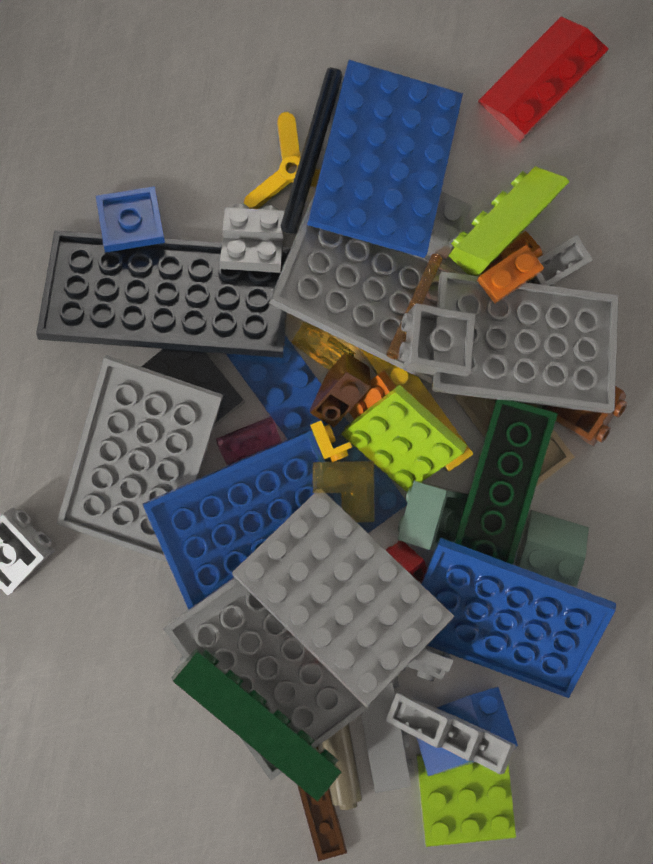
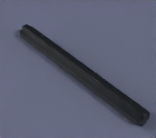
(311, 151)

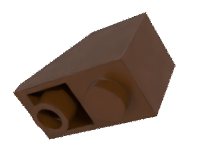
(341, 389)

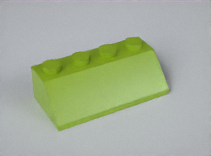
(506, 220)

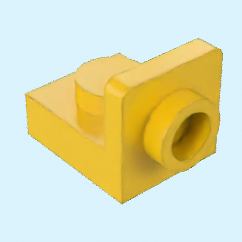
(324, 438)

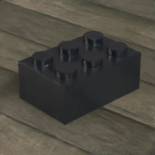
(200, 371)

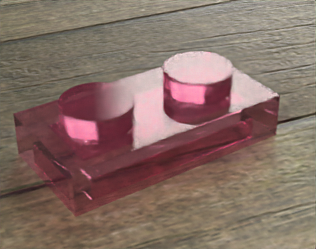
(248, 440)

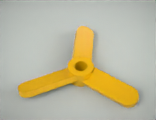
(290, 157)

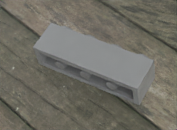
(386, 744)

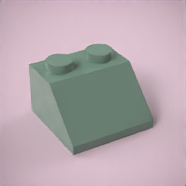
(430, 515)
(553, 548)

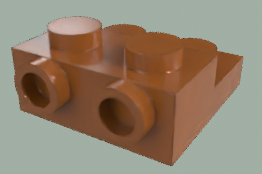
(589, 425)

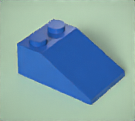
(481, 709)

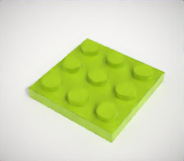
(403, 438)
(465, 805)

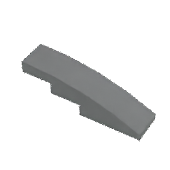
(562, 262)
(450, 733)

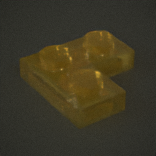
(320, 345)
(354, 483)

